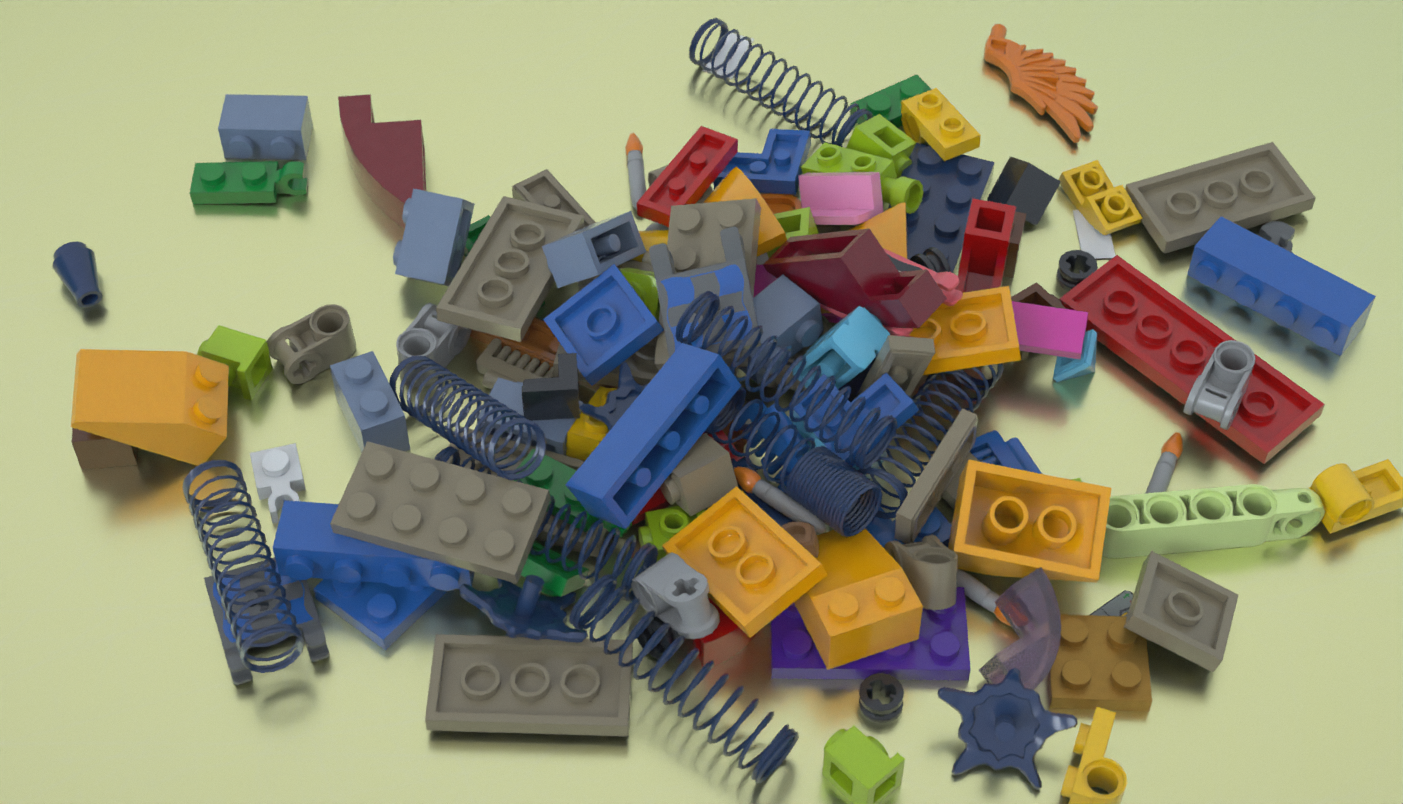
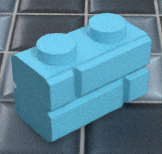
(845, 347)

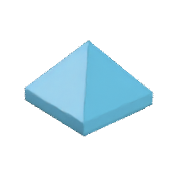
(1071, 368)

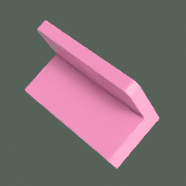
(841, 196)

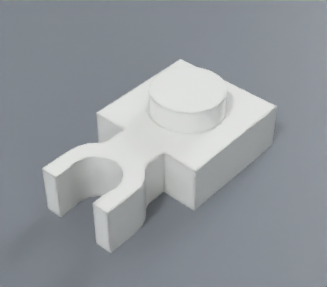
(277, 476)

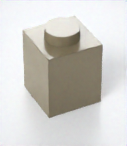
(700, 477)

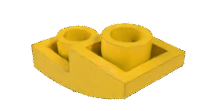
(1098, 200)

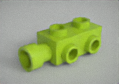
(834, 159)

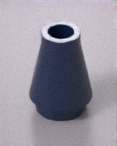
(78, 271)

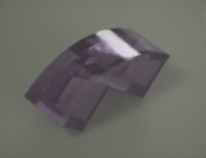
(1036, 619)

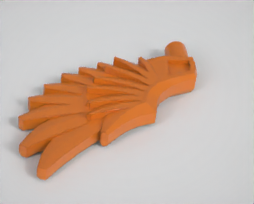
(1043, 82)

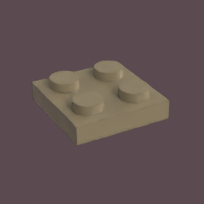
(1182, 611)

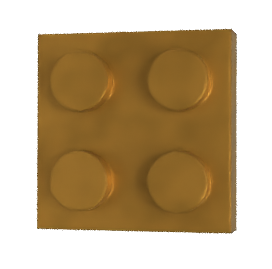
(1100, 666)

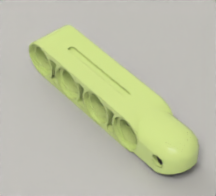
(1207, 519)

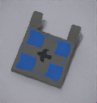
(725, 279)
(302, 607)

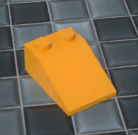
(153, 400)
(1027, 520)
(861, 602)

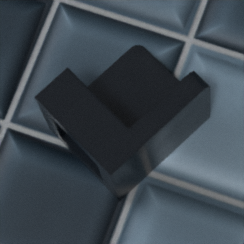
(1025, 188)
(553, 396)

